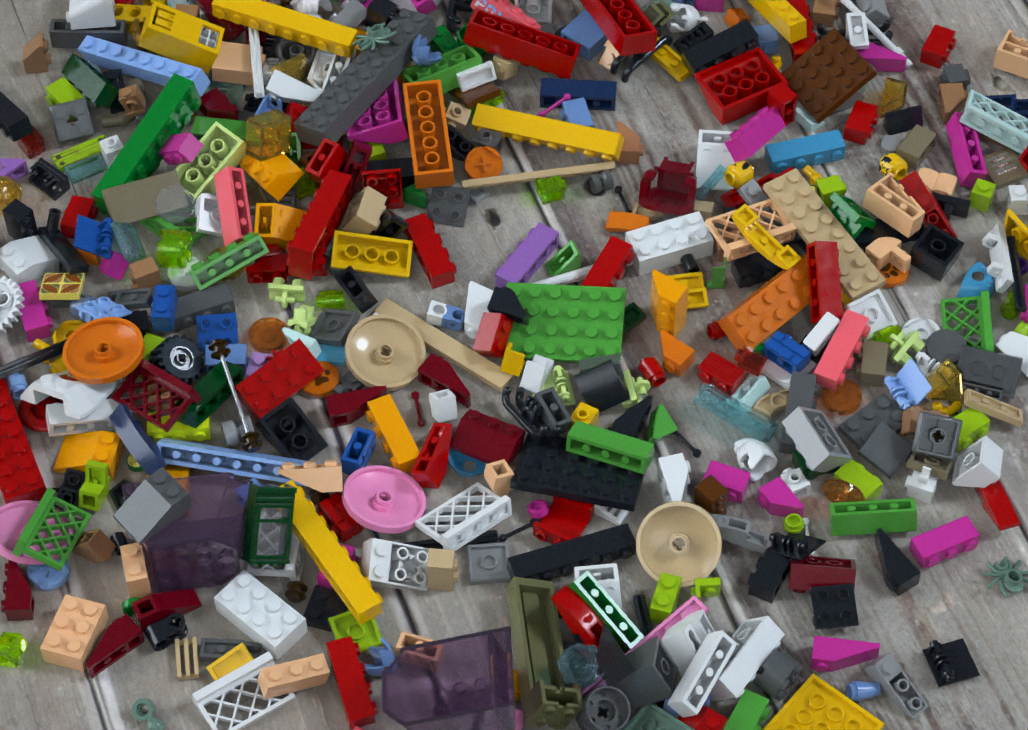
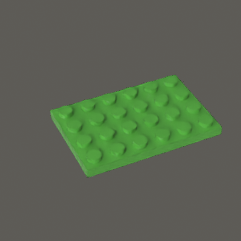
(568, 321)

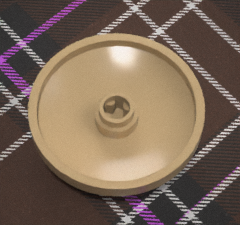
(385, 351)
(679, 541)

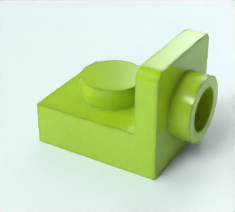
(706, 587)

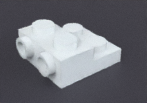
(208, 215)

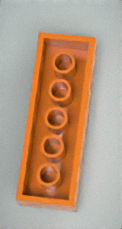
(428, 134)
(768, 307)

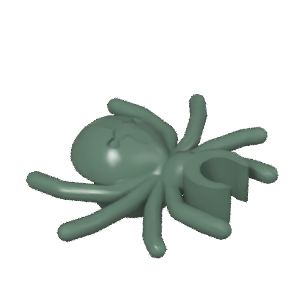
(376, 33)
(1008, 577)

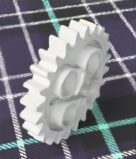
(10, 302)

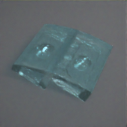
(129, 241)

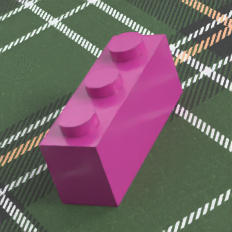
(34, 317)
(944, 542)

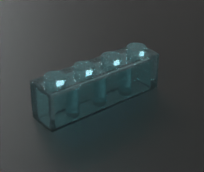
(736, 413)

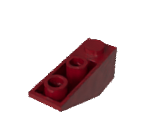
(351, 406)
(19, 599)
(161, 605)

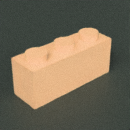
(293, 676)

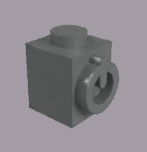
(955, 74)

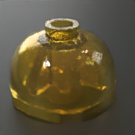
(9, 191)

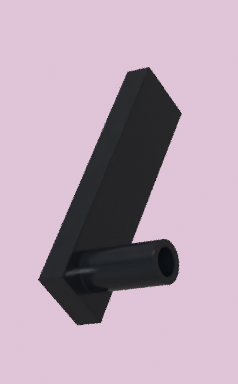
(60, 245)

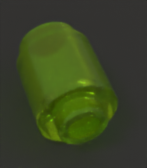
(330, 299)
(883, 334)

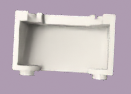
(91, 14)

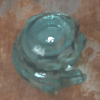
(579, 665)

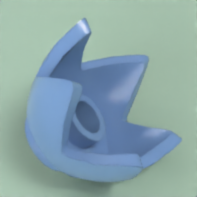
(421, 53)
(381, 658)

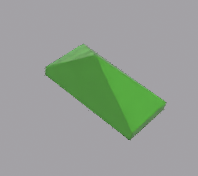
(660, 425)

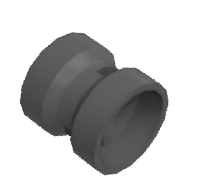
(601, 181)

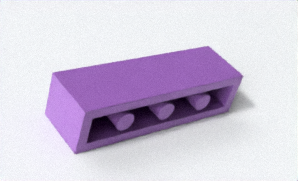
(528, 256)

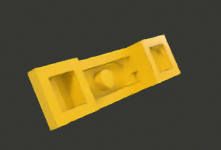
(762, 240)

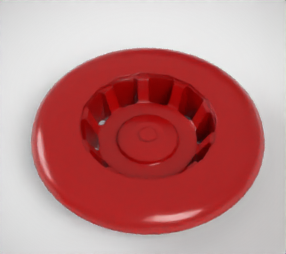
(33, 416)

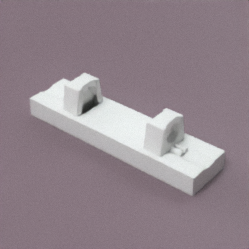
(1000, 264)

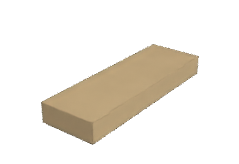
(993, 407)

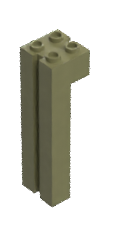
(537, 650)

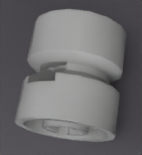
(234, 430)

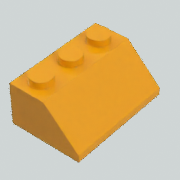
(274, 174)
(668, 303)

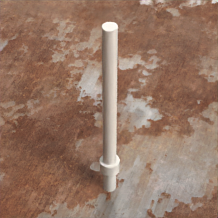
(877, 32)

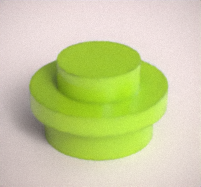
(793, 523)

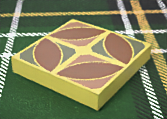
(61, 286)

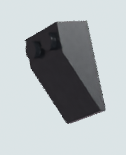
(291, 431)

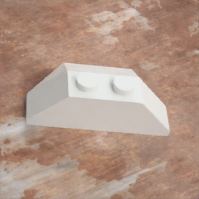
(327, 68)

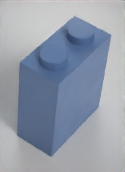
(587, 33)

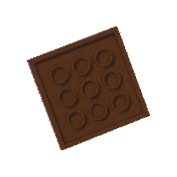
(828, 75)

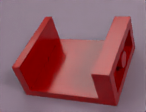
(564, 521)

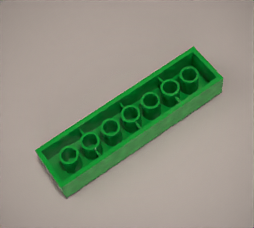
(141, 152)

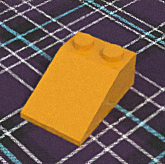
(95, 446)

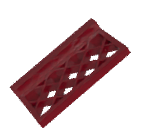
(164, 383)

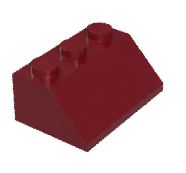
(487, 438)
(820, 572)

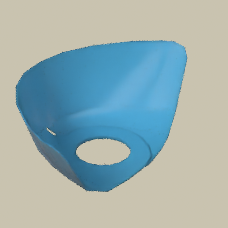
(973, 288)
(457, 460)

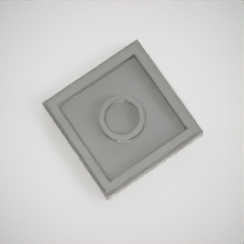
(488, 563)

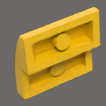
(696, 290)

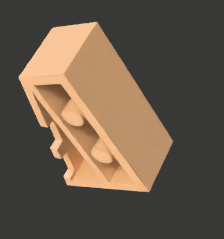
(1012, 55)
(894, 206)

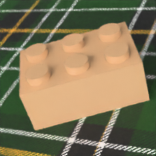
(74, 633)

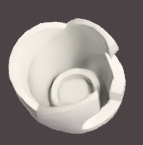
(311, 6)
(685, 18)
(755, 457)

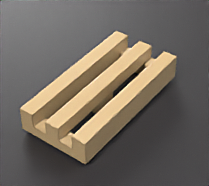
(186, 643)

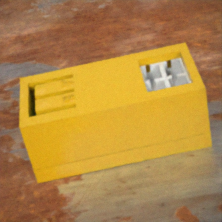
(181, 36)

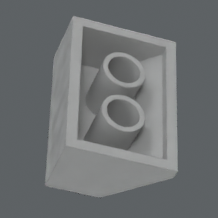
(816, 439)

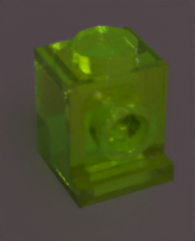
(304, 185)
(551, 189)
(11, 648)

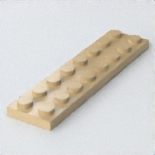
(817, 223)

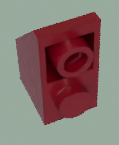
(217, 105)

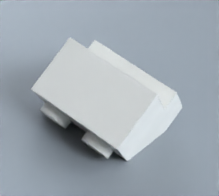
(686, 637)

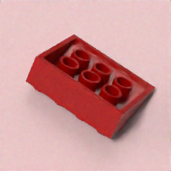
(739, 85)

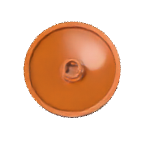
(103, 350)

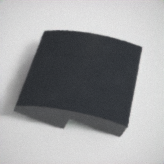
(602, 386)

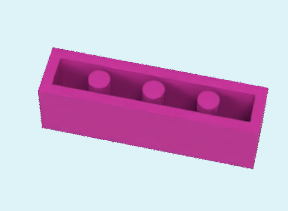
(755, 133)
(965, 151)

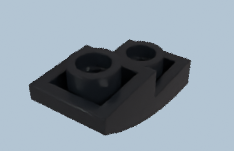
(70, 487)

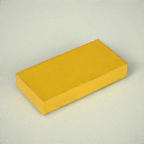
(230, 661)

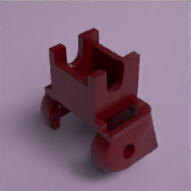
(674, 188)

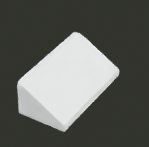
(821, 333)

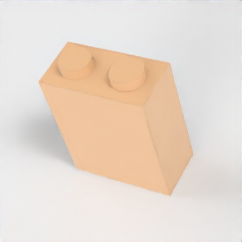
(234, 64)
(135, 570)

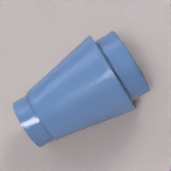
(862, 690)

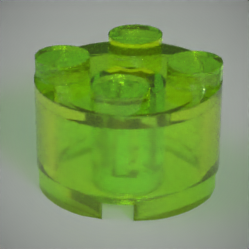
(174, 248)

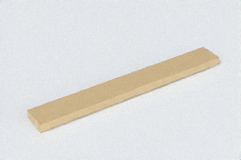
(542, 174)
(451, 348)

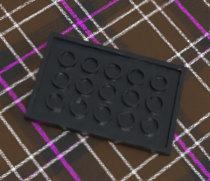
(553, 471)

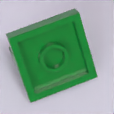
(850, 215)

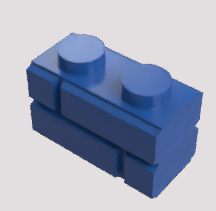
(164, 308)
(787, 353)
(358, 450)

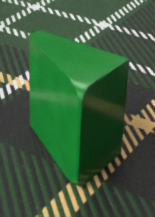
(414, 196)

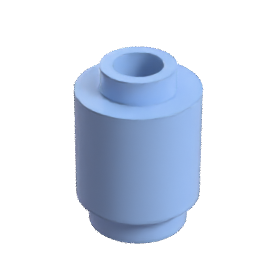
(16, 384)

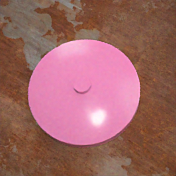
(383, 499)
(13, 520)

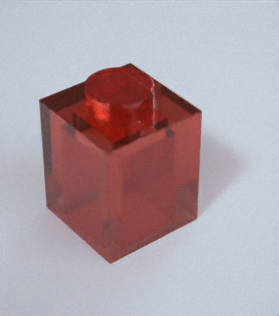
(32, 144)
(750, 360)

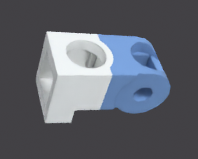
(445, 316)

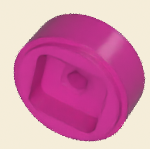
(538, 509)

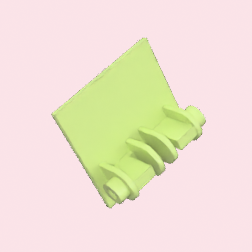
(560, 381)

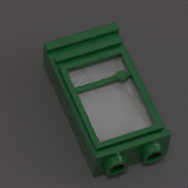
(268, 525)

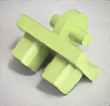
(286, 293)
(303, 319)
(911, 341)
(634, 389)

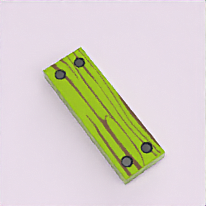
(77, 153)

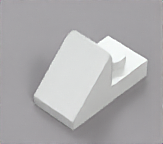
(857, 30)
(536, 373)

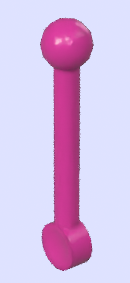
(567, 96)

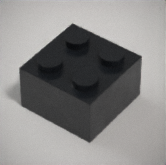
(935, 252)

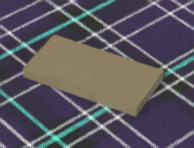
(137, 199)

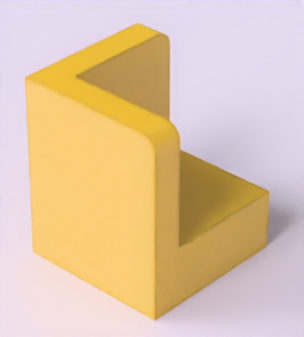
(513, 361)

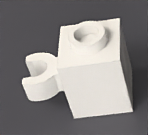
(110, 149)
(443, 406)
(921, 485)

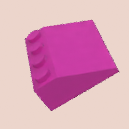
(383, 120)

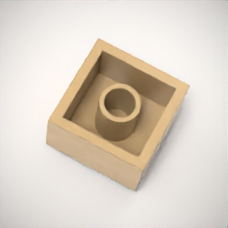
(364, 212)

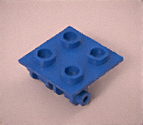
(94, 236)
(216, 327)

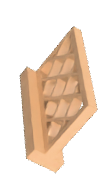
(741, 246)

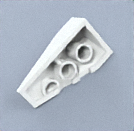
(289, 89)

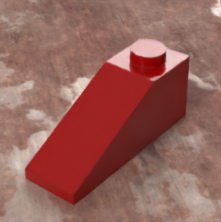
(433, 457)

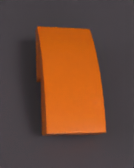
(625, 221)

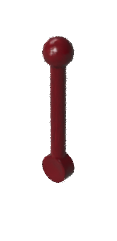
(415, 396)

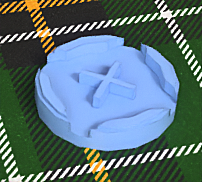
(46, 577)

